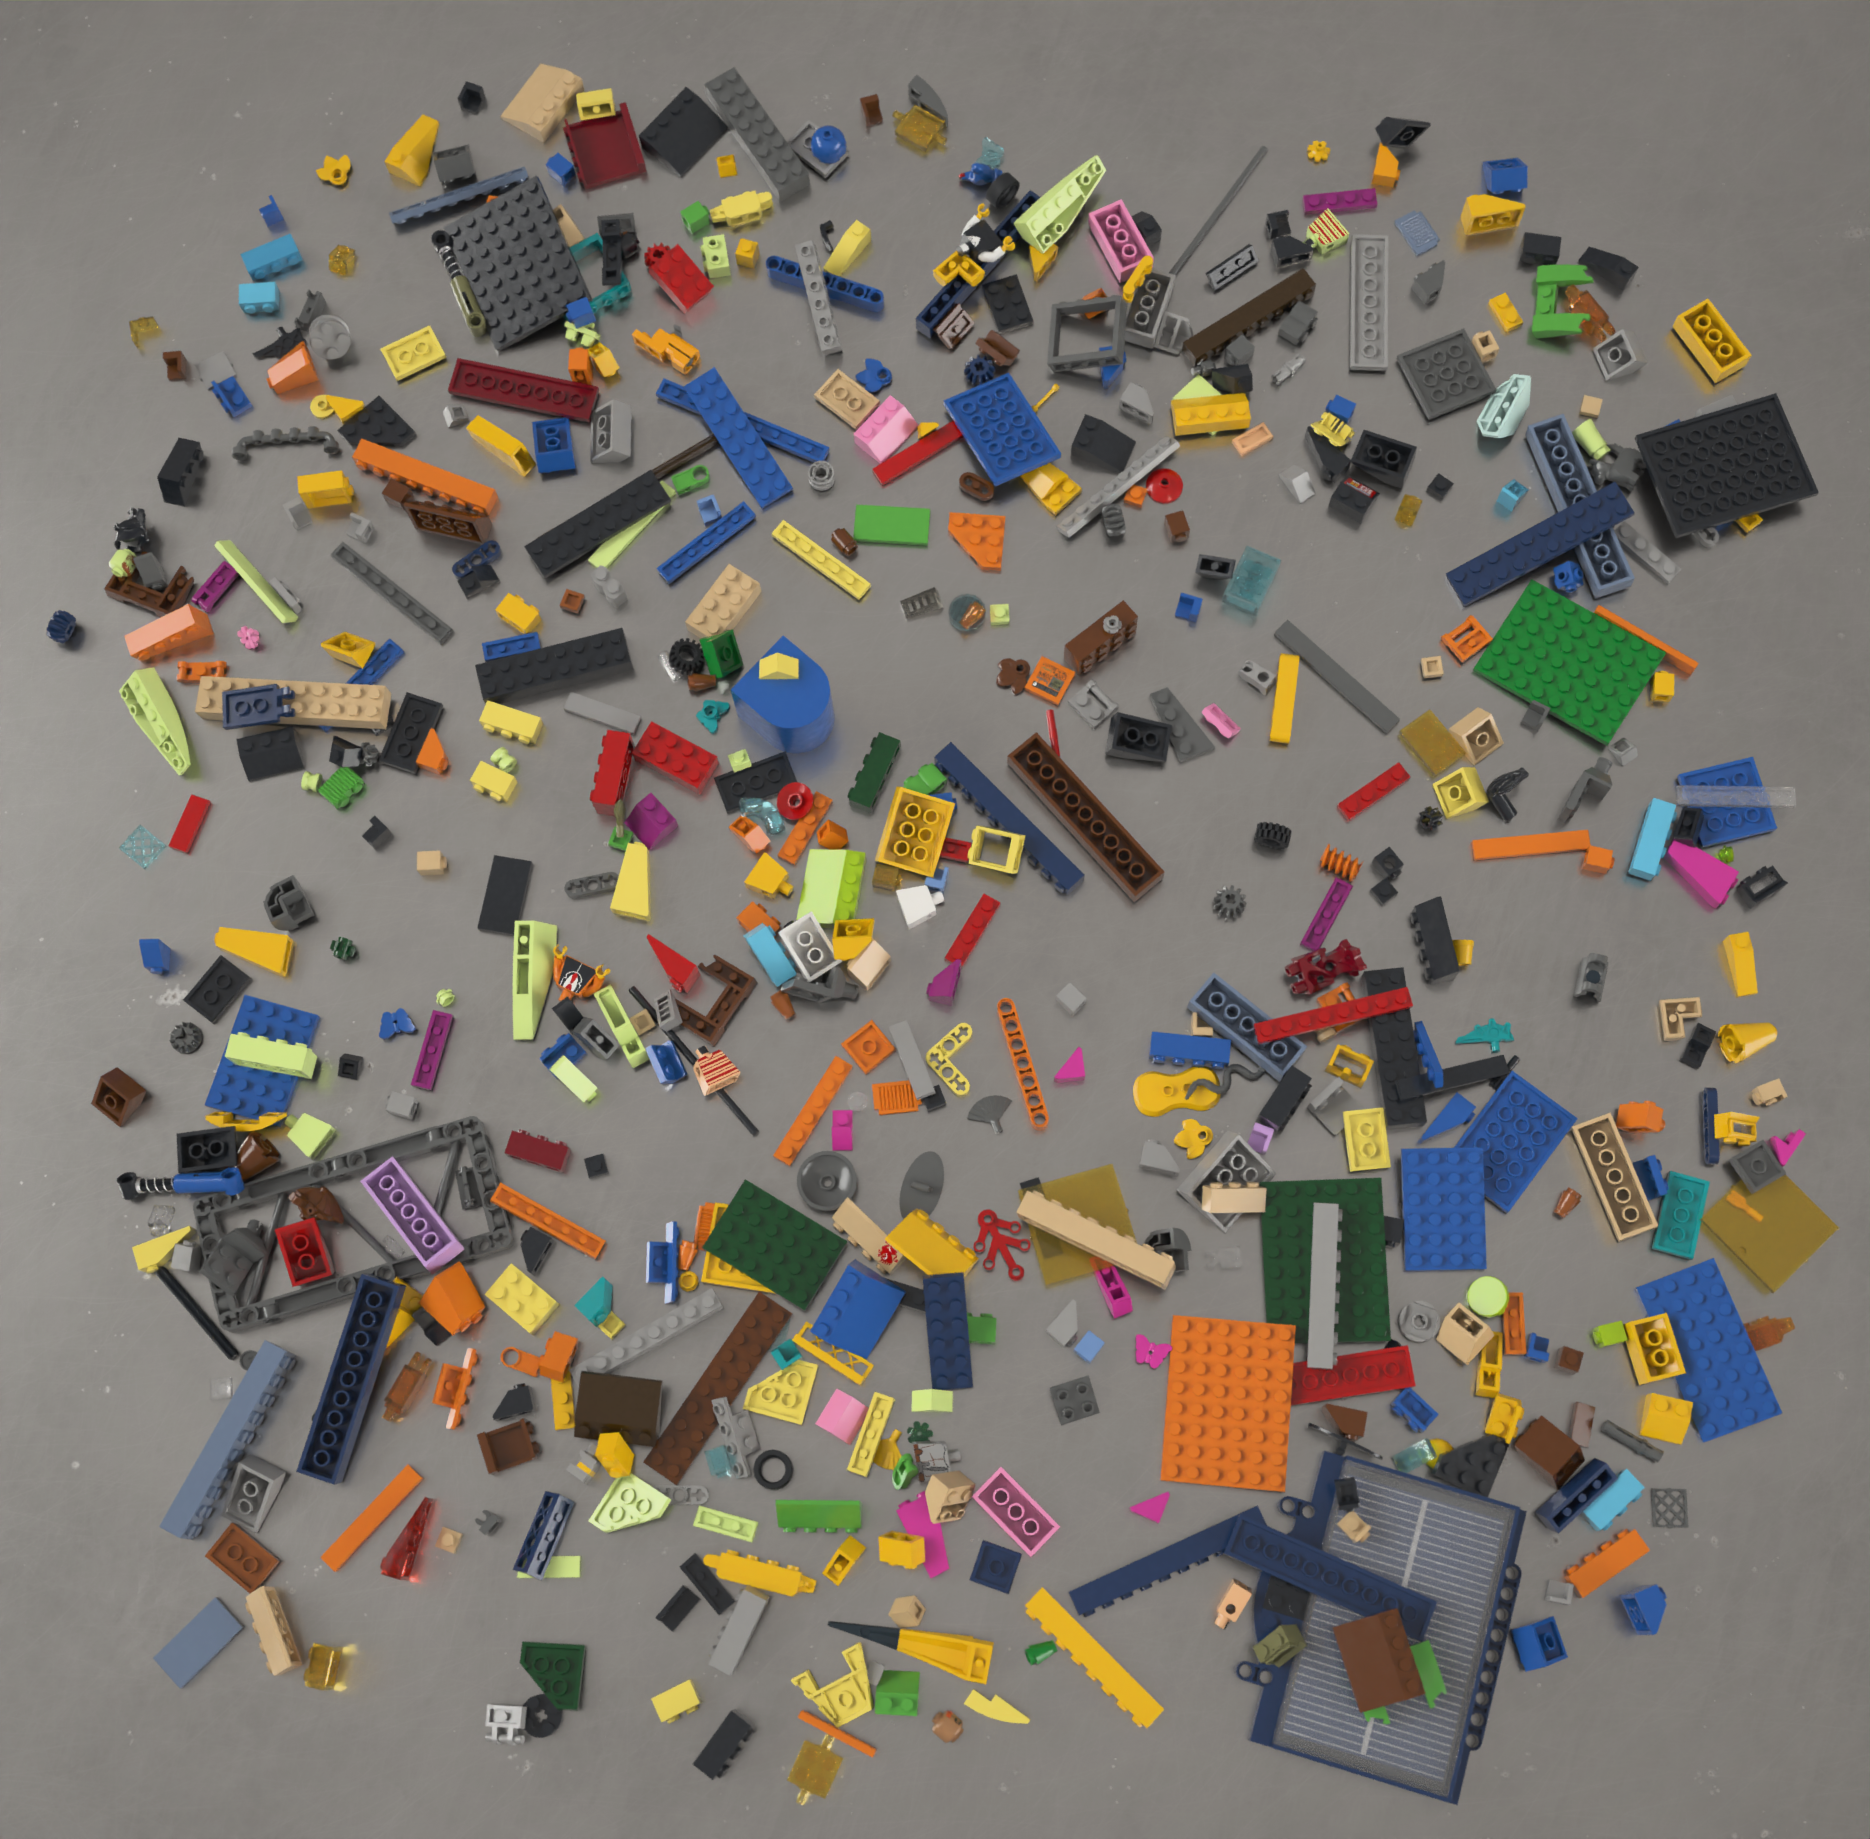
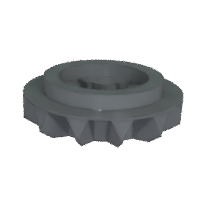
(192, 1041)

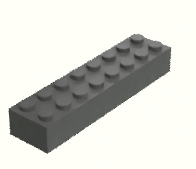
(757, 134)

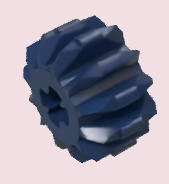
(972, 370)
(61, 626)

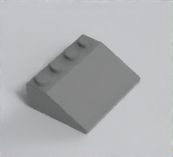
(1226, 1162)

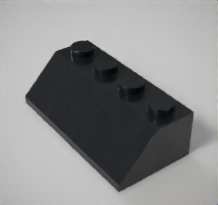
(1435, 941)

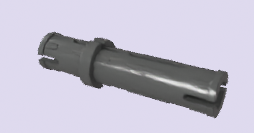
(1638, 1444)

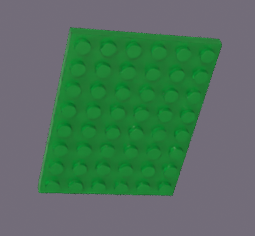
(1569, 662)

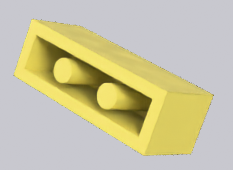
(511, 722)

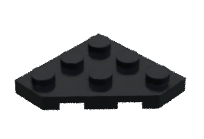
(378, 425)
(1473, 1464)

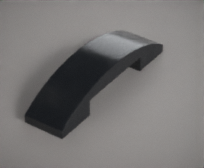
(611, 252)

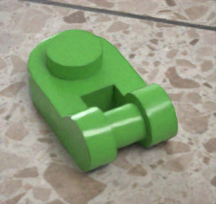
(904, 1472)

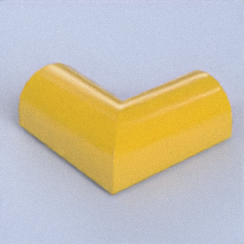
(958, 265)

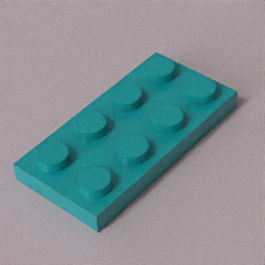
(1681, 1215)

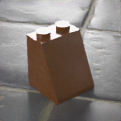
(1549, 1451)

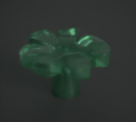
(919, 1429)

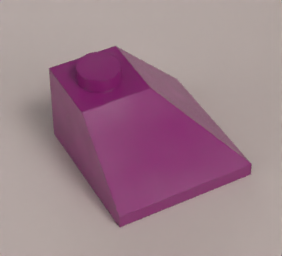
(945, 984)

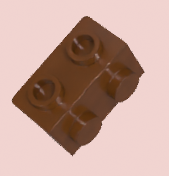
(998, 347)

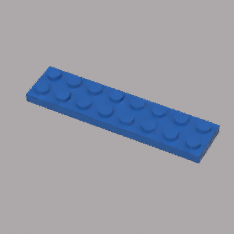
(738, 438)

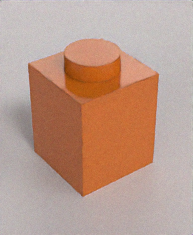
(1598, 859)

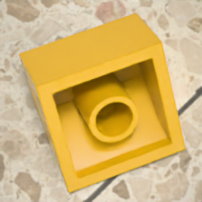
(851, 937)
(1665, 1418)

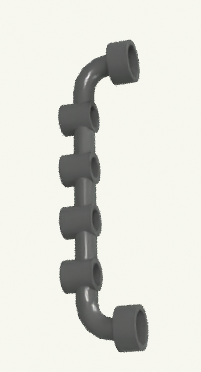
(276, 437)

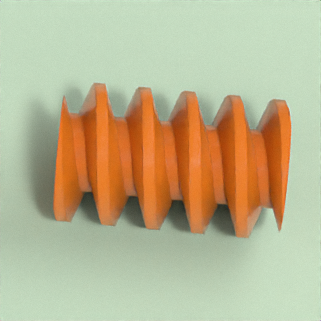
(1340, 863)

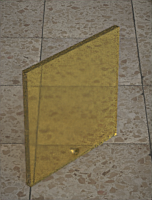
(1092, 1194)
(1770, 1229)

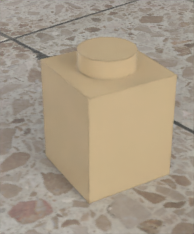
(431, 863)

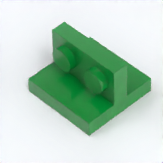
(721, 653)

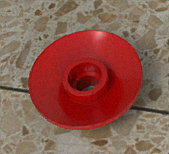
(1164, 493)
(789, 795)

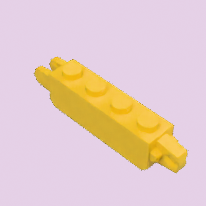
(759, 1574)

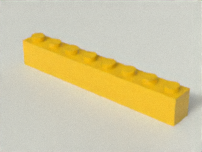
(1092, 1655)

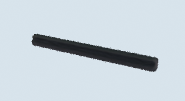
(196, 1312)

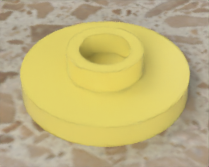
(320, 407)

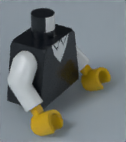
(981, 241)

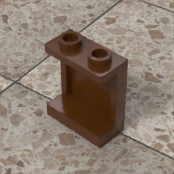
(508, 1446)

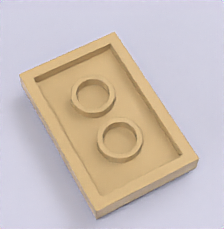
(847, 399)

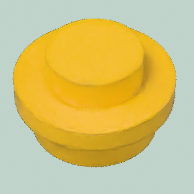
(688, 1281)

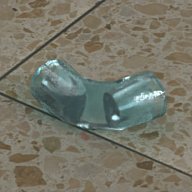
(765, 811)

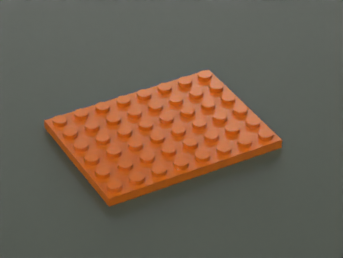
(1228, 1403)

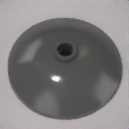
(824, 1167)

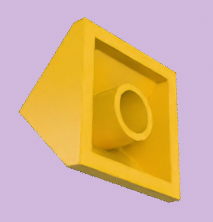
(349, 648)

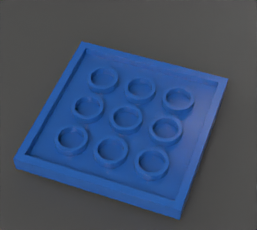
(1729, 823)

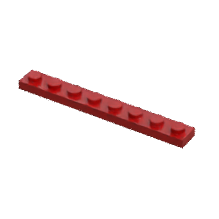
(1333, 1015)

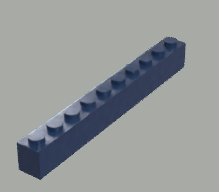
(959, 289)
(1008, 817)
(1157, 1566)

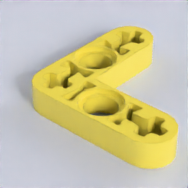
(945, 1054)

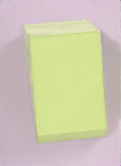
(932, 1401)

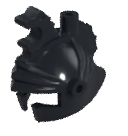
(132, 530)

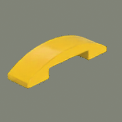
(225, 1119)

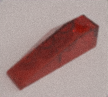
(403, 1553)

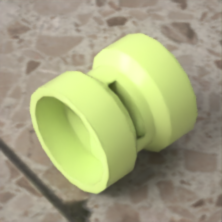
(503, 760)

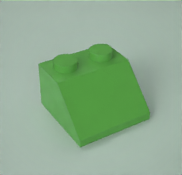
(897, 1693)

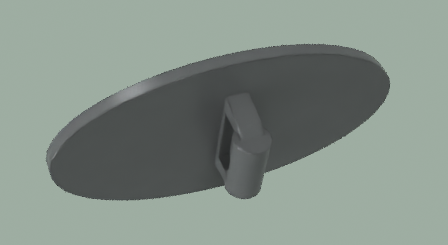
(922, 1184)

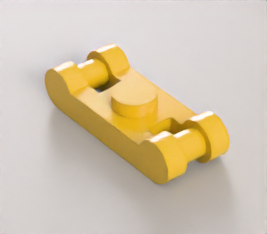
(1137, 278)

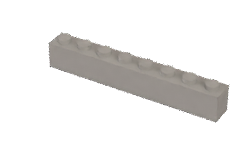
(1323, 1286)
(651, 1335)

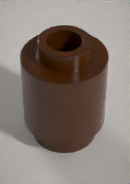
(844, 541)

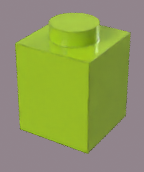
(1610, 1334)

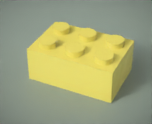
(522, 1299)

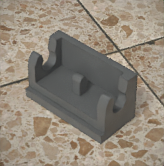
(311, 310)

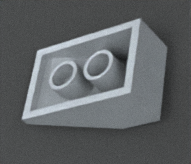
(252, 1492)

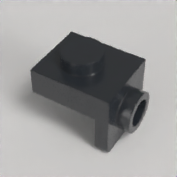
(1347, 1494)

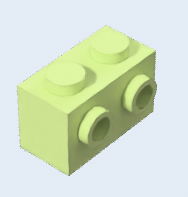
(716, 256)

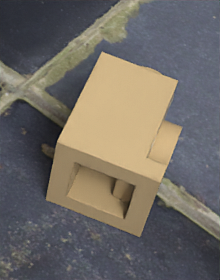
(1490, 347)
(1768, 1093)

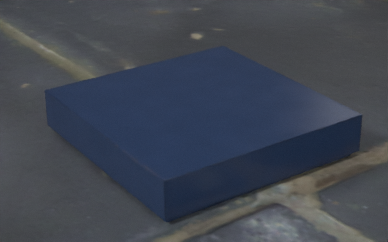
(995, 1567)

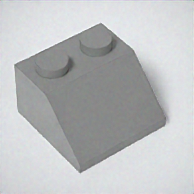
(1620, 355)

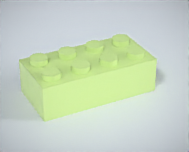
(271, 1055)

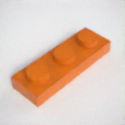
(1514, 1325)

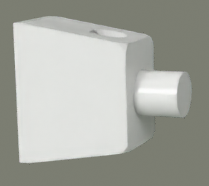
(918, 904)

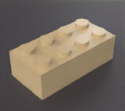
(723, 603)

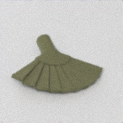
(619, 812)

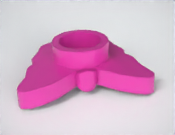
(1159, 1351)

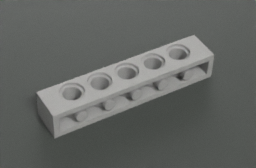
(818, 297)

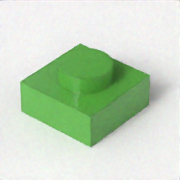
(620, 842)

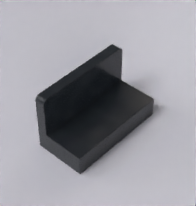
(678, 1608)

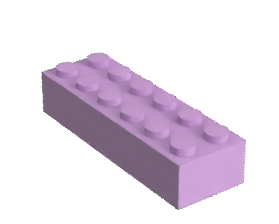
(412, 1215)

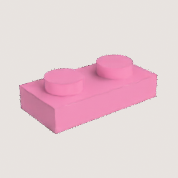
(1217, 717)

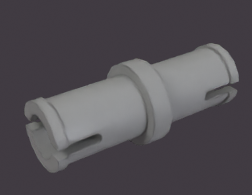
(1288, 369)

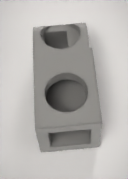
(1257, 676)

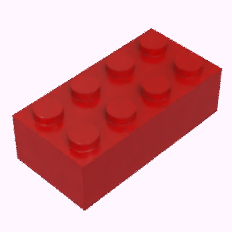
(675, 758)
(613, 771)

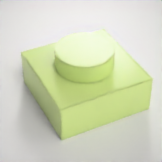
(999, 614)
(739, 760)

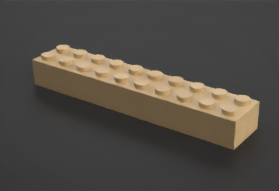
(313, 703)

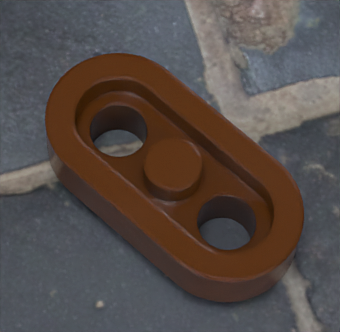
(977, 486)

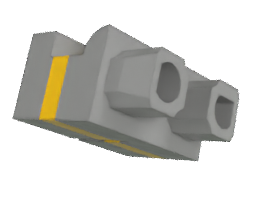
(587, 1465)

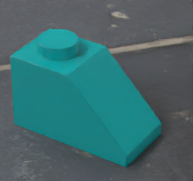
(596, 1302)

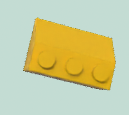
(1653, 1349)

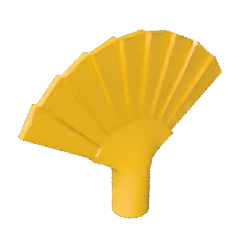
(888, 1452)

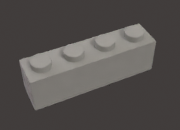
(739, 1629)

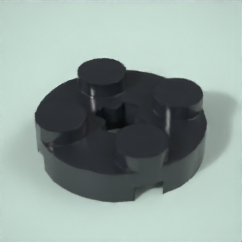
(547, 1726)

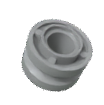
(825, 482)

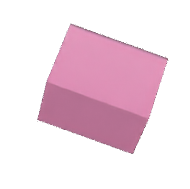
(843, 1416)

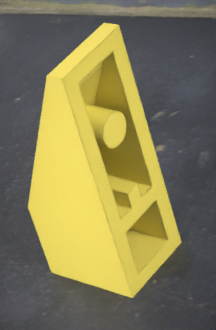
(848, 248)
(159, 1250)

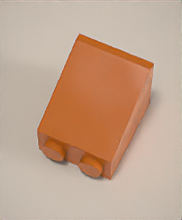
(453, 1299)

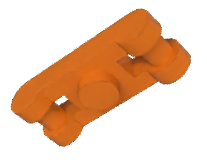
(199, 669)

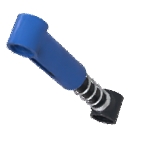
(225, 1181)

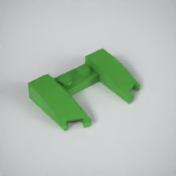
(1546, 321)
(1429, 1675)

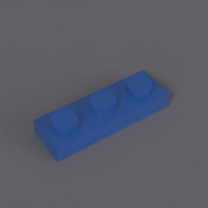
(510, 646)

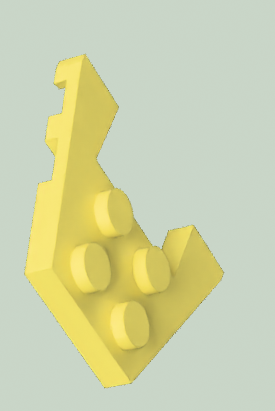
(844, 1697)

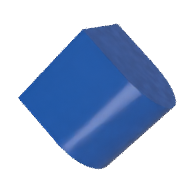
(787, 712)

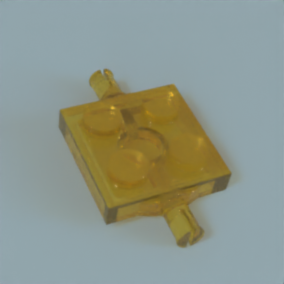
(919, 128)
(815, 1769)

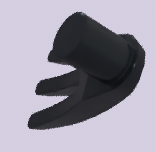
(823, 227)

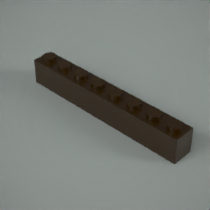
(1249, 317)

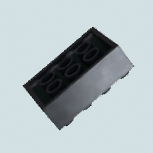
(682, 132)

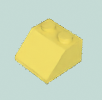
(1460, 792)

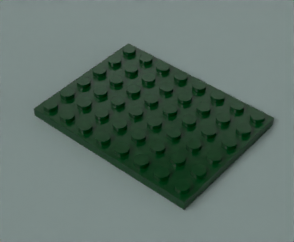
(1362, 1267)

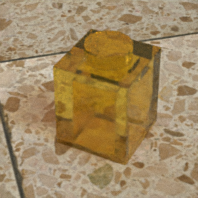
(886, 877)

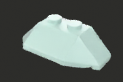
(1506, 407)

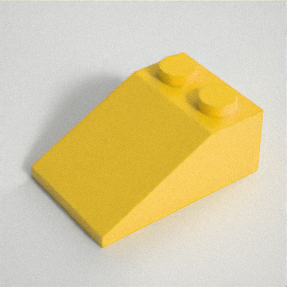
(1490, 213)

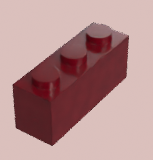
(538, 1150)

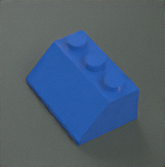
(1645, 1608)

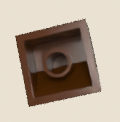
(118, 1096)
(1346, 1421)

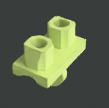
(588, 335)

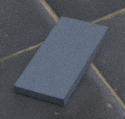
(198, 1642)

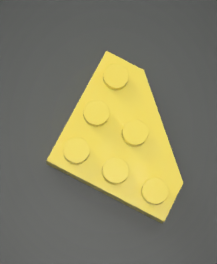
(784, 1393)

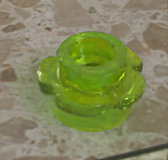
(1726, 854)

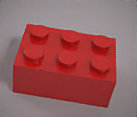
(681, 279)

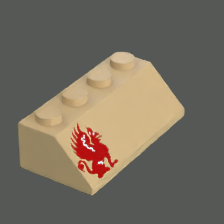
(868, 1236)

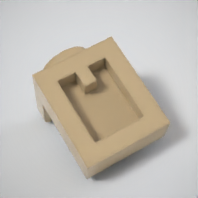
(1354, 1527)

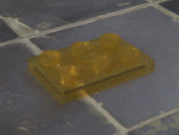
(1432, 743)

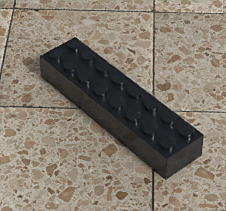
(554, 667)
(1393, 1052)

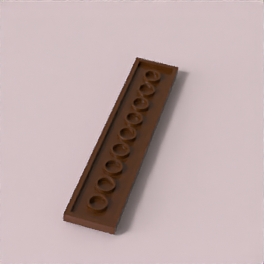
(722, 1378)

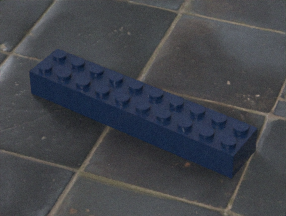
(351, 1378)

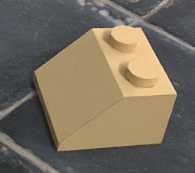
(1477, 735)

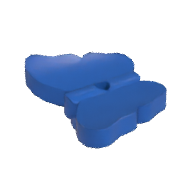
(389, 1027)

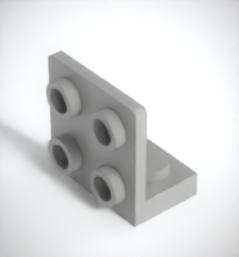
(1330, 1105)

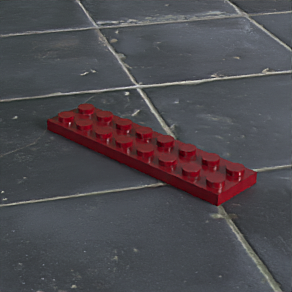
(523, 390)

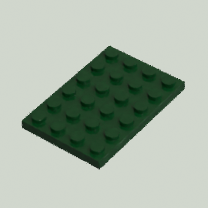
(775, 1245)

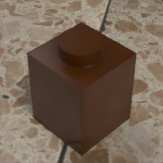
(397, 494)
(1177, 526)
(1568, 1360)

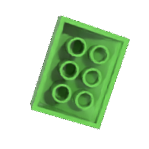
(819, 1514)

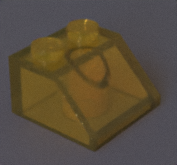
(323, 1666)

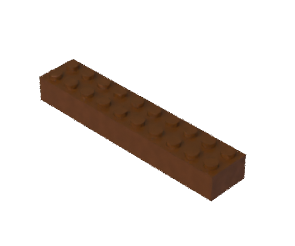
(1085, 817)

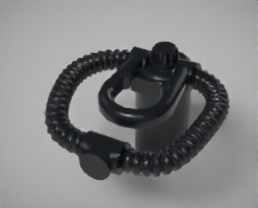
(1498, 795)

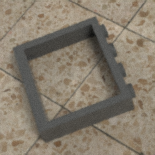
(1089, 359)

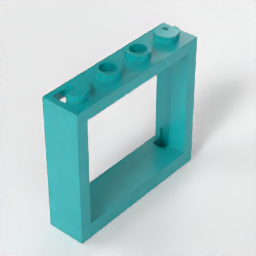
(586, 248)

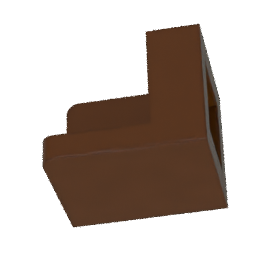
(871, 110)
(175, 365)

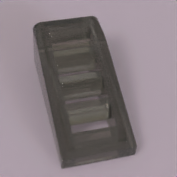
(919, 597)

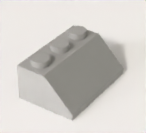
(611, 433)

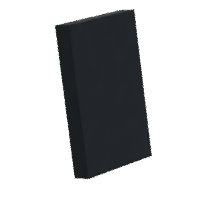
(217, 989)

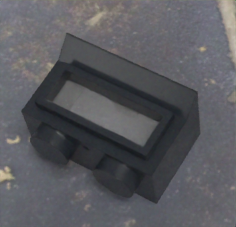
(1761, 886)

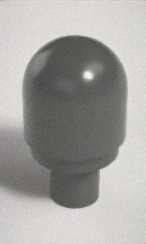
(1203, 368)

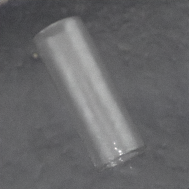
(664, 657)

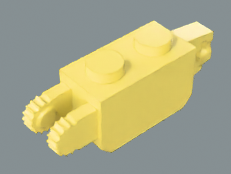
(742, 208)

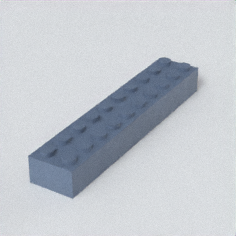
(1568, 484)
(228, 1441)

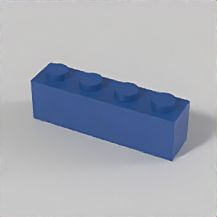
(1189, 1049)

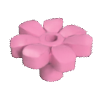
(248, 637)

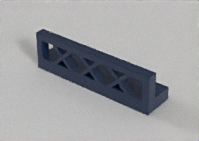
(545, 1536)

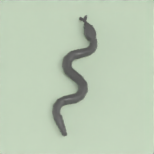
(1227, 1079)

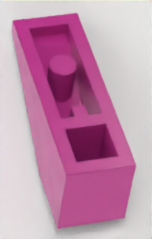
(1114, 1291)

